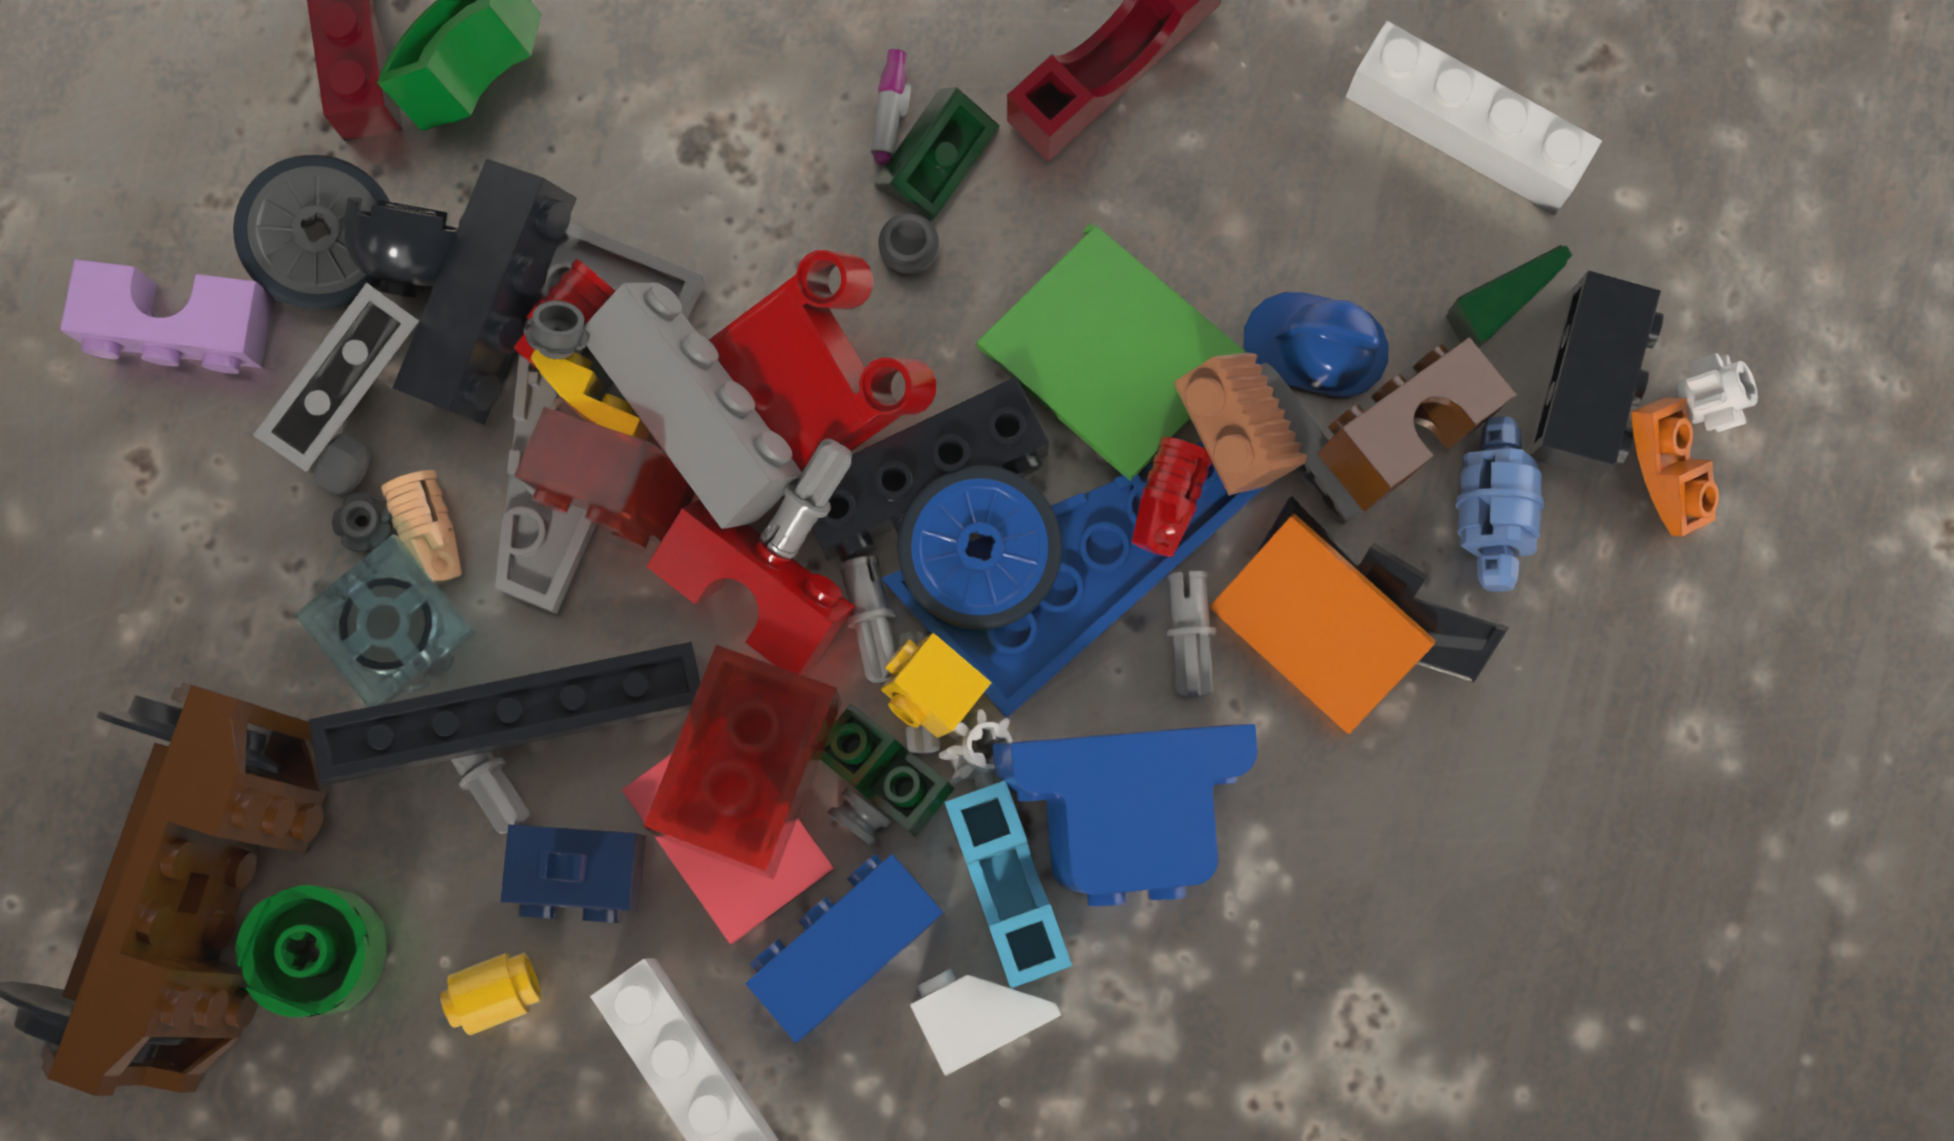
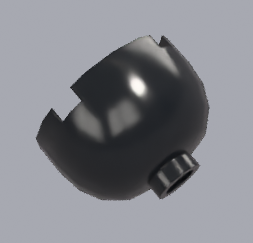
(398, 243)

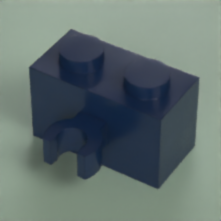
(573, 870)

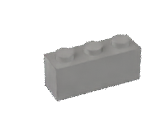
(336, 377)

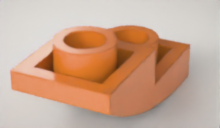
(1678, 485)

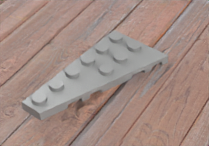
(537, 543)

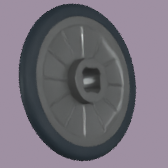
(272, 232)

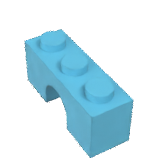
(1008, 884)

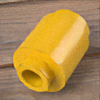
(491, 992)

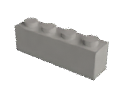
(691, 403)

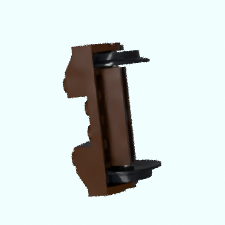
(172, 895)

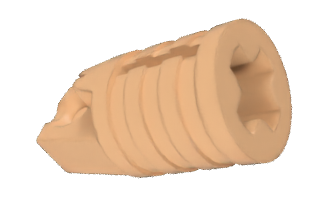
(424, 523)

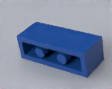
(842, 945)

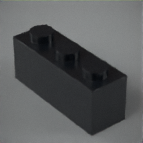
(1597, 375)

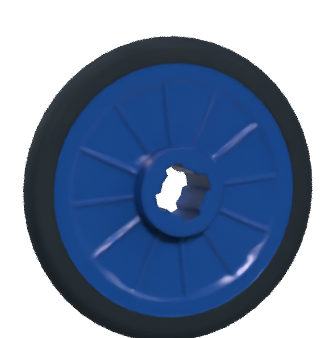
(968, 589)

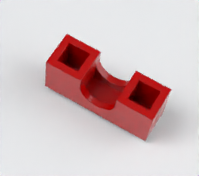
(795, 608)

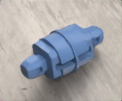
(1499, 504)

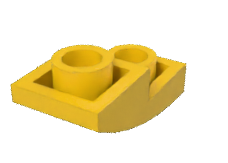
(581, 390)

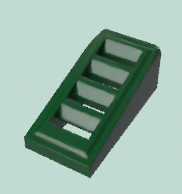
(1493, 304)

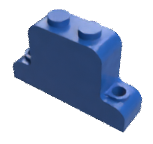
(1130, 805)

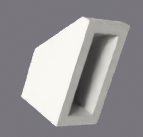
(975, 1017)

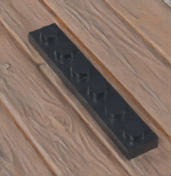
(504, 713)

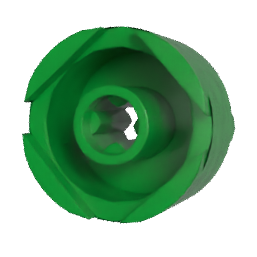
(282, 972)

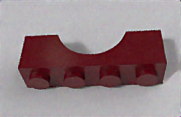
(348, 68)
(1081, 84)

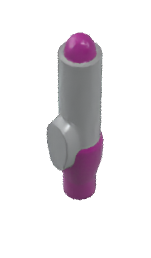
(892, 104)

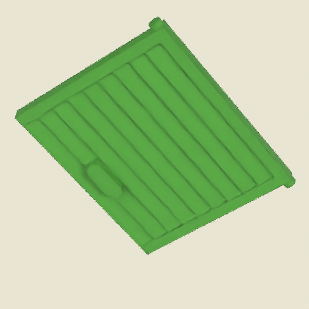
(1104, 348)

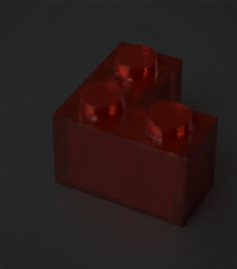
(612, 475)

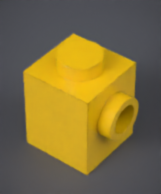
(932, 685)

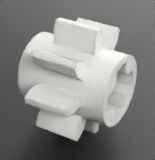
(1718, 392)
(961, 755)

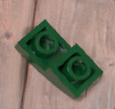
(884, 770)

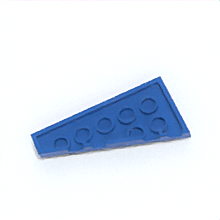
(1095, 586)

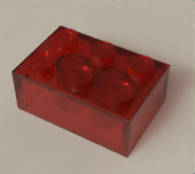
(744, 762)

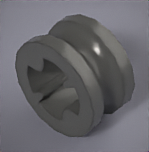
(859, 816)

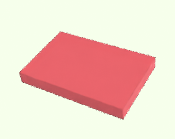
(730, 894)

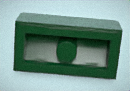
(937, 153)

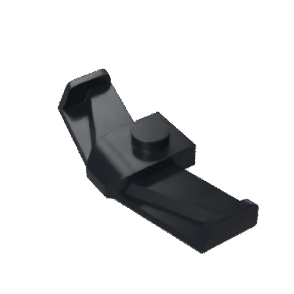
(1461, 639)

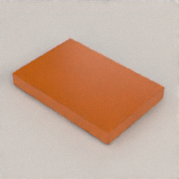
(1322, 624)

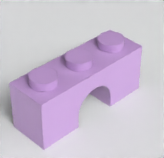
(220, 325)

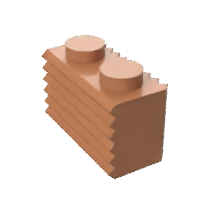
(1240, 422)

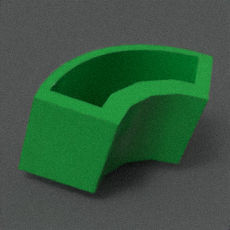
(455, 55)

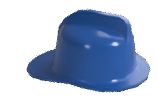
(1318, 343)

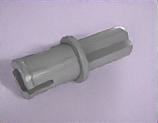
(807, 499)
(870, 616)
(1191, 634)
(492, 790)

